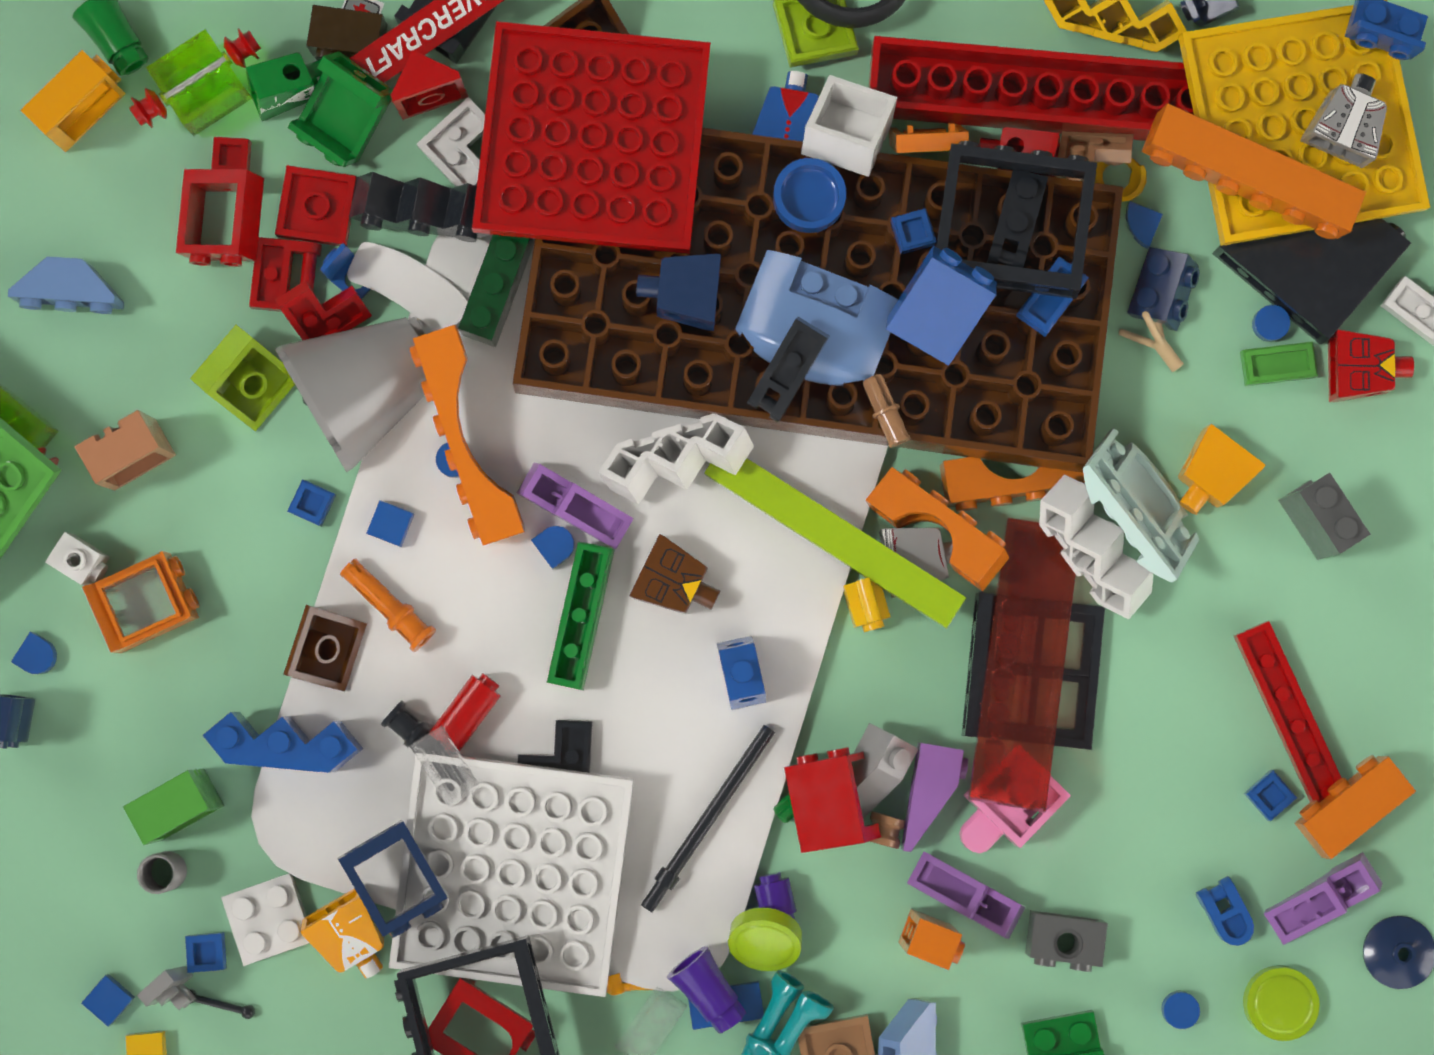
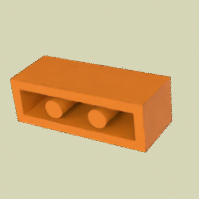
(1354, 805)
(931, 940)

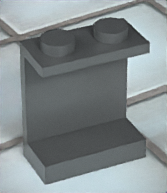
(1324, 517)

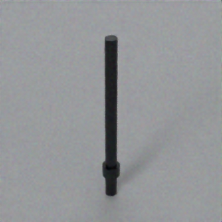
(668, 877)

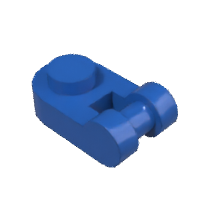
(1232, 924)

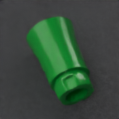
(112, 34)

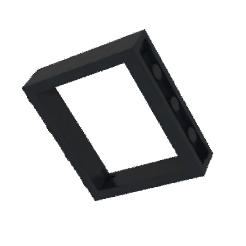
(1037, 162)
(415, 1021)

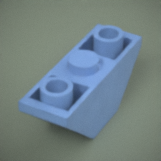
(67, 285)
(911, 1030)

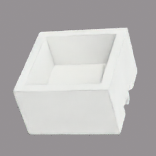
(848, 125)

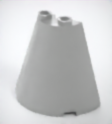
(357, 383)

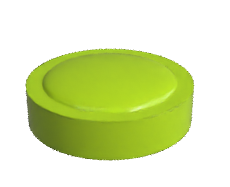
(765, 939)
(1281, 1003)

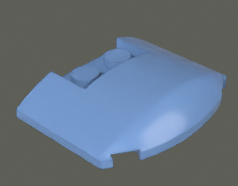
(838, 306)

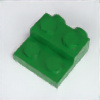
(1063, 1035)

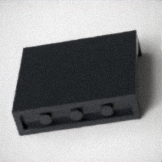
(1316, 276)

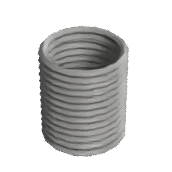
(145, 869)

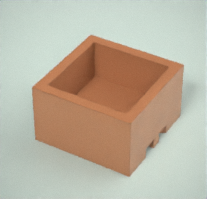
(125, 451)

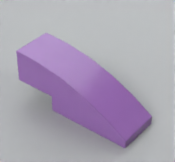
(574, 505)
(966, 895)

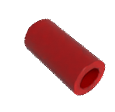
(469, 709)

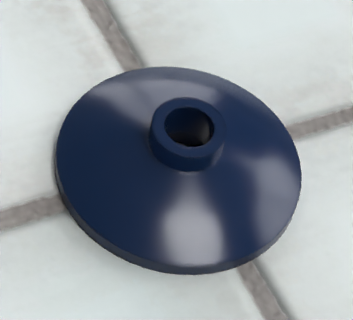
(1382, 949)

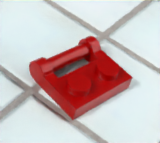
(274, 267)

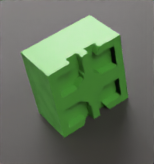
(173, 806)

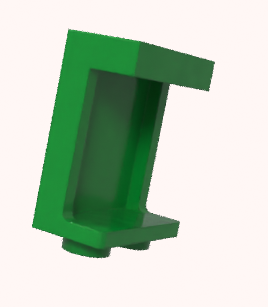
(342, 110)

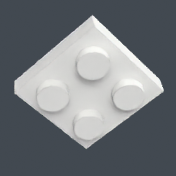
(266, 918)

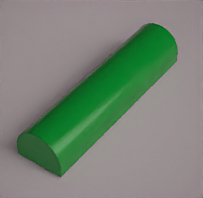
(580, 615)

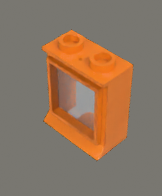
(142, 602)

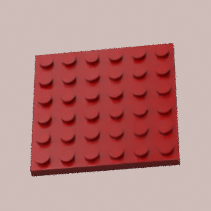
(592, 137)

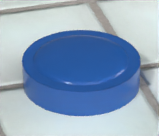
(809, 195)

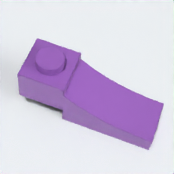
(1324, 899)

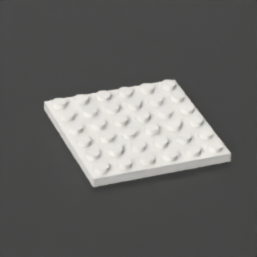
(518, 859)

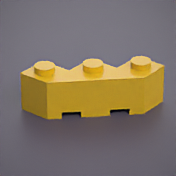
(1118, 22)

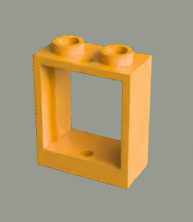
(74, 100)

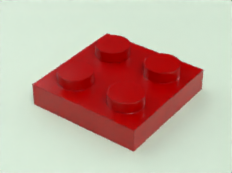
(315, 206)

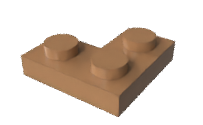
(1097, 147)

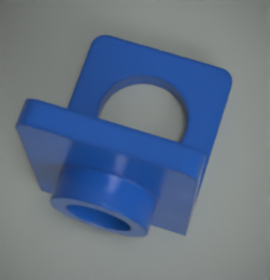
(336, 267)

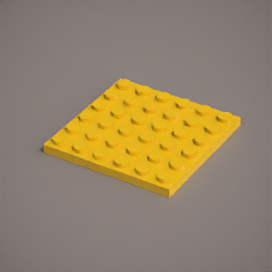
(1268, 85)

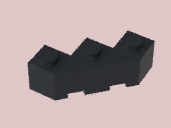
(414, 207)

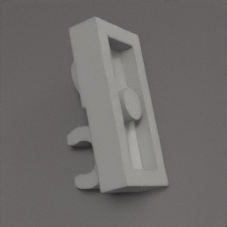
(168, 987)

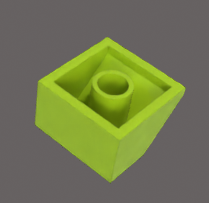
(244, 378)

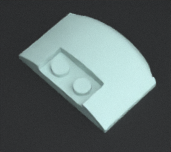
(1141, 504)

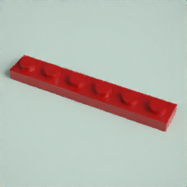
(1288, 710)

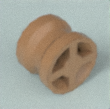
(889, 829)

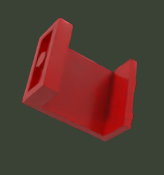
(827, 801)

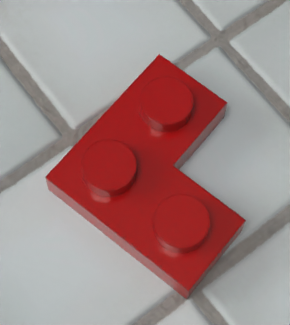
(316, 319)

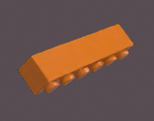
(1253, 172)

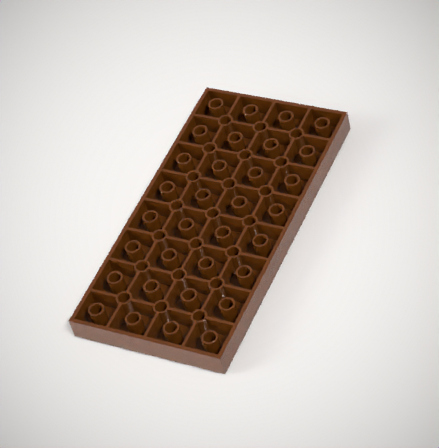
(998, 400)

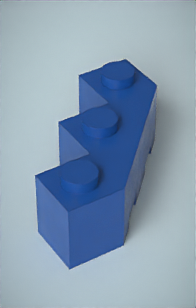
(282, 745)

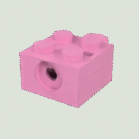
(994, 820)

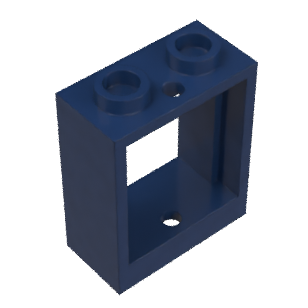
(373, 846)

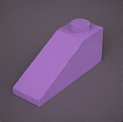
(932, 784)

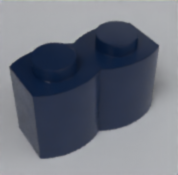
(15, 719)

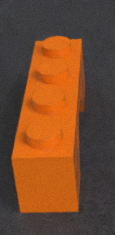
(971, 482)
(903, 502)

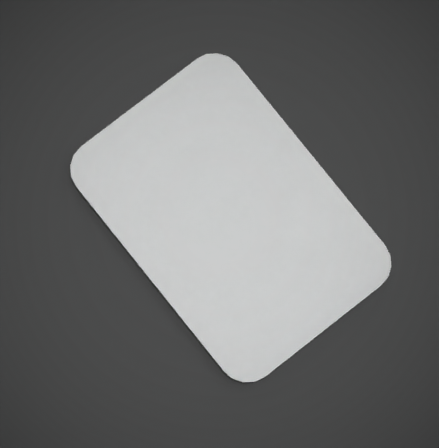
(497, 612)

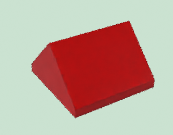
(426, 86)

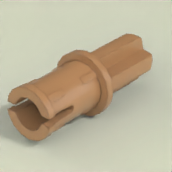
(886, 410)

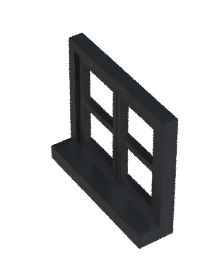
(1086, 676)

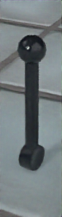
(246, 1011)

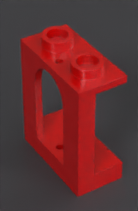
(465, 991)

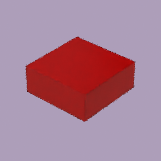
(231, 153)

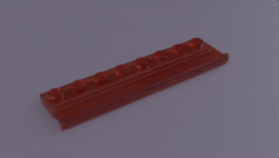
(1023, 671)

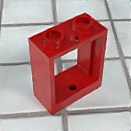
(246, 216)

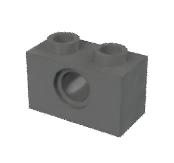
(1088, 940)

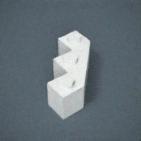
(675, 455)
(1094, 548)

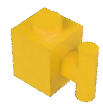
(866, 604)

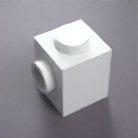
(78, 559)

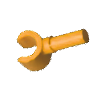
(616, 986)

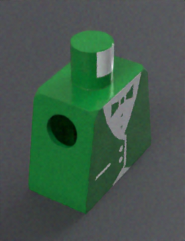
(281, 84)

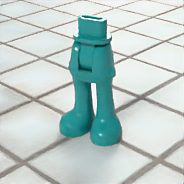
(807, 1008)

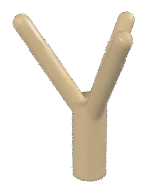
(1160, 343)

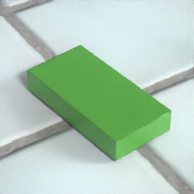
(1278, 363)

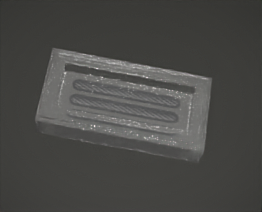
(445, 766)

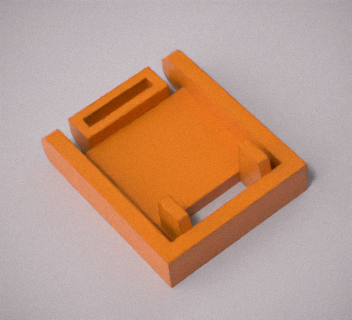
(926, 139)

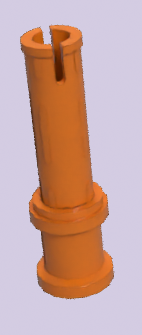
(399, 615)

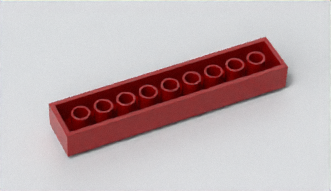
(1025, 87)

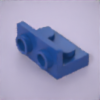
(1387, 28)

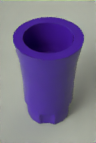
(708, 989)

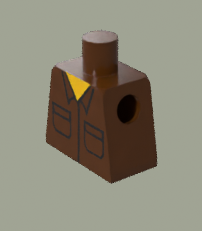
(673, 579)

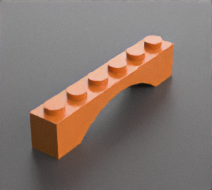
(443, 363)

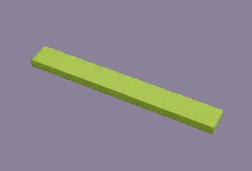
(842, 540)

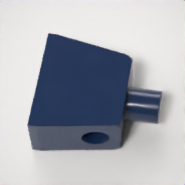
(685, 289)

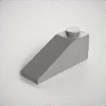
(883, 767)

